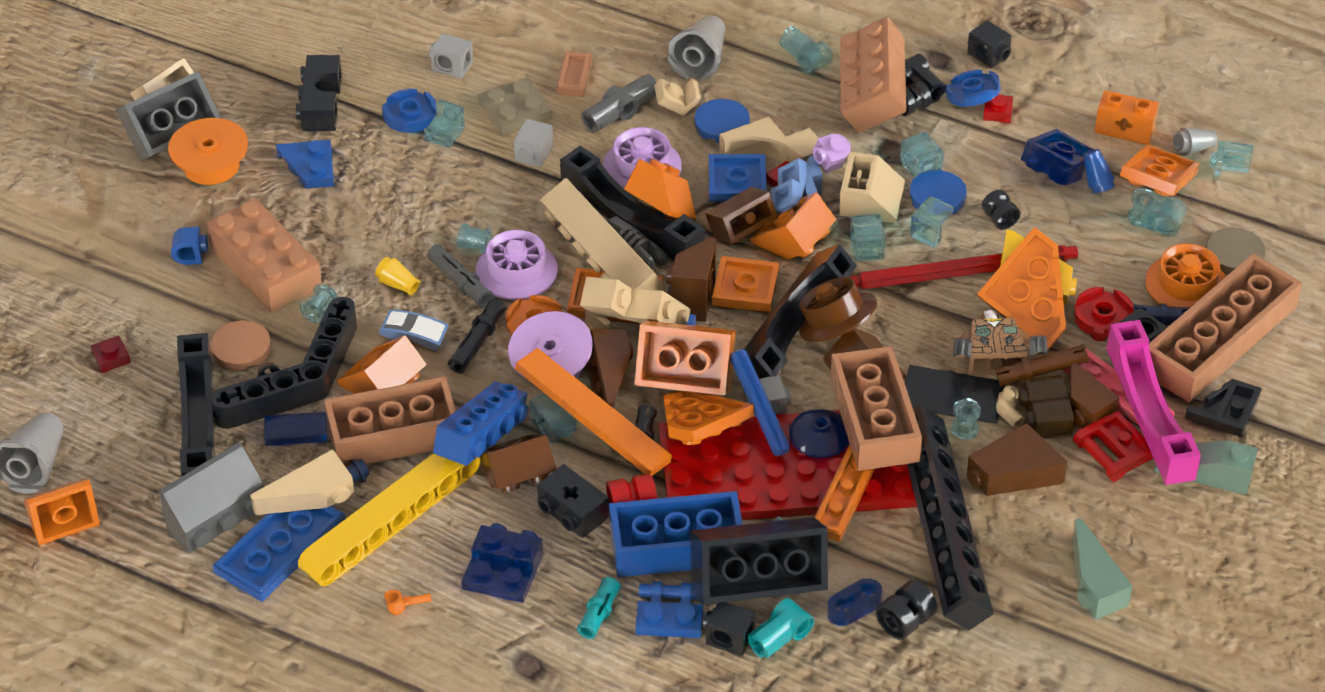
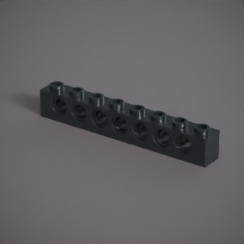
(948, 526)

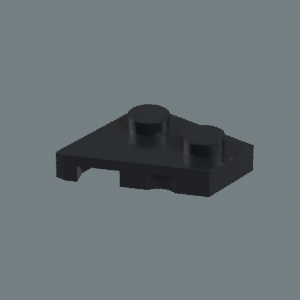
(1227, 408)

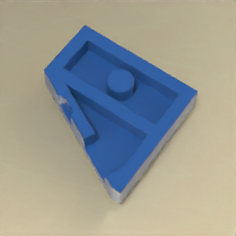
(309, 162)

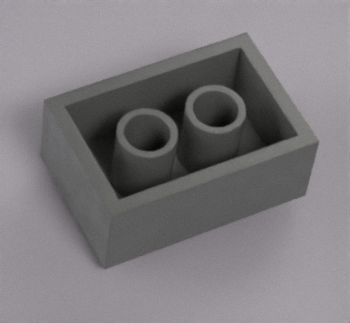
(160, 114)

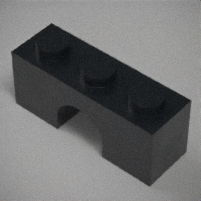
(318, 93)

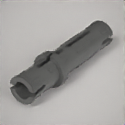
(467, 282)

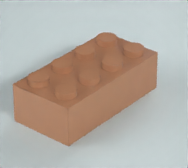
(872, 75)
(263, 255)
(875, 408)
(388, 420)

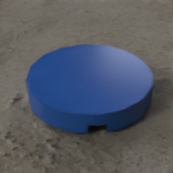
(973, 88)
(409, 110)
(719, 117)
(940, 185)

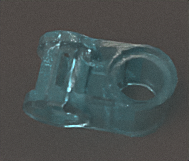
(1158, 214)

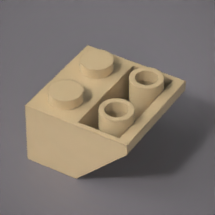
(870, 188)

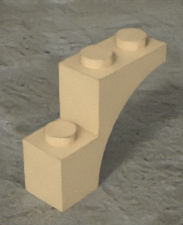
(767, 139)
(620, 301)

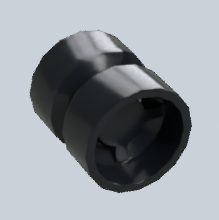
(906, 609)

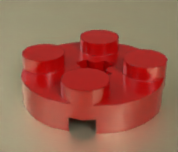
(1096, 299)

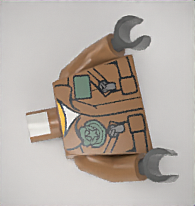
(996, 344)

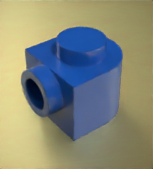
(189, 246)

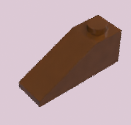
(608, 362)

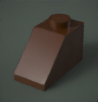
(1089, 397)

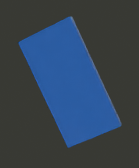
(273, 548)

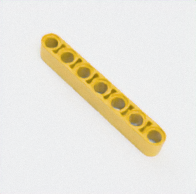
(383, 517)

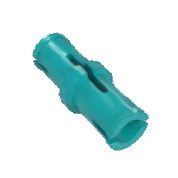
(598, 608)

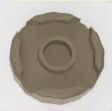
(1234, 246)

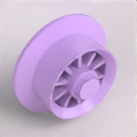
(638, 144)
(517, 265)
(558, 336)

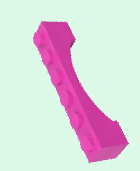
(1170, 446)

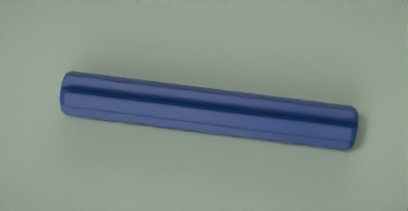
(762, 406)

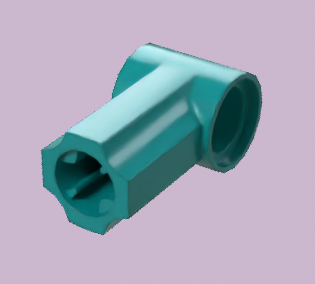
(786, 623)

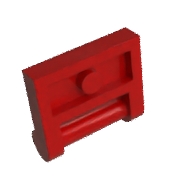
(1120, 438)

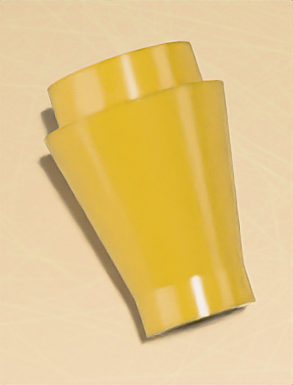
(395, 275)

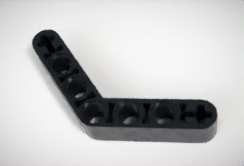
(293, 385)

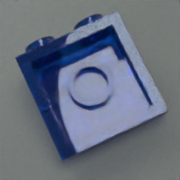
(1056, 156)
(503, 562)

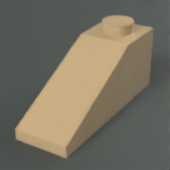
(306, 488)

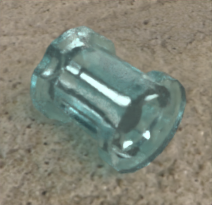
(473, 237)
(317, 302)
(971, 425)

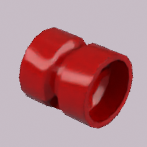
(639, 488)

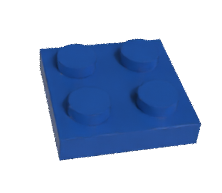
(735, 173)

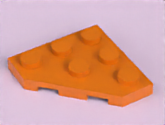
(1030, 288)
(701, 415)

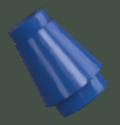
(1098, 172)

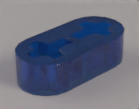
(852, 598)

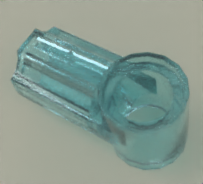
(808, 53)

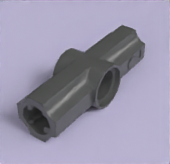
(619, 103)

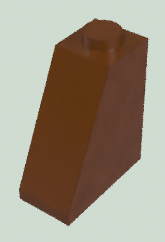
(1016, 464)

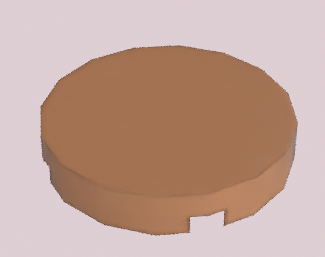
(240, 345)

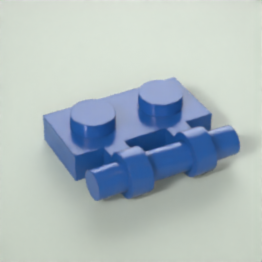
(666, 618)

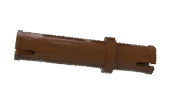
(1041, 365)

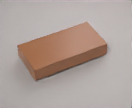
(574, 74)

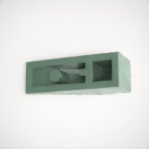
(1225, 465)
(1099, 580)

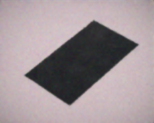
(942, 389)

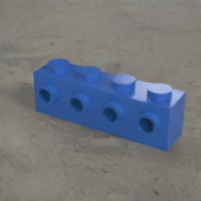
(480, 423)

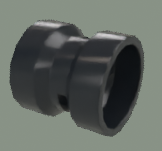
(917, 97)
(997, 207)

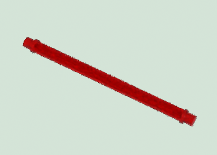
(941, 270)

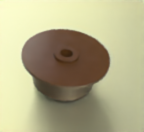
(834, 309)

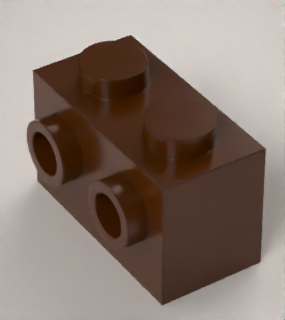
(741, 215)

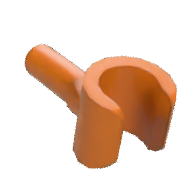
(396, 603)

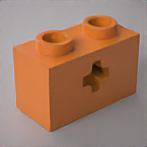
(1126, 117)

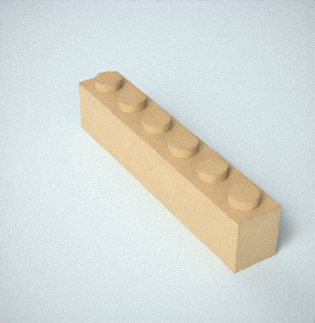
(597, 238)

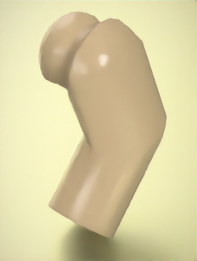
(1006, 407)

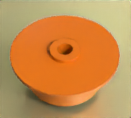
(208, 149)
(1183, 275)

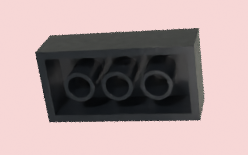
(759, 560)

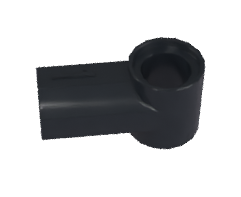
(918, 70)

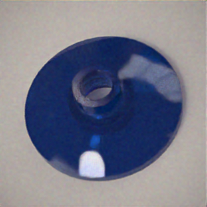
(819, 433)

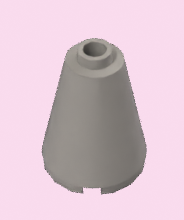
(698, 48)
(30, 453)

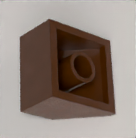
(694, 277)
(517, 462)

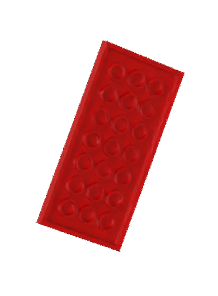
(770, 483)

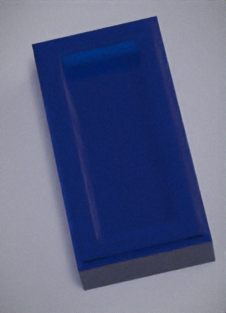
(295, 428)

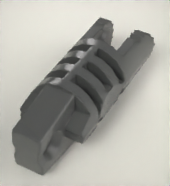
(639, 243)

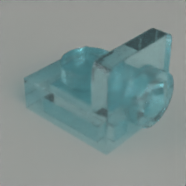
(446, 124)
(1231, 157)

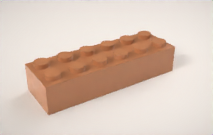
(1223, 326)

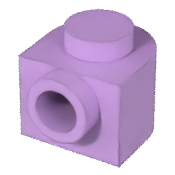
(831, 152)

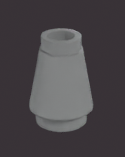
(1193, 140)

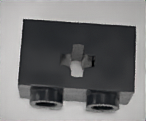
(572, 501)

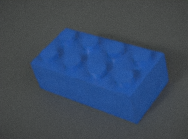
(656, 532)

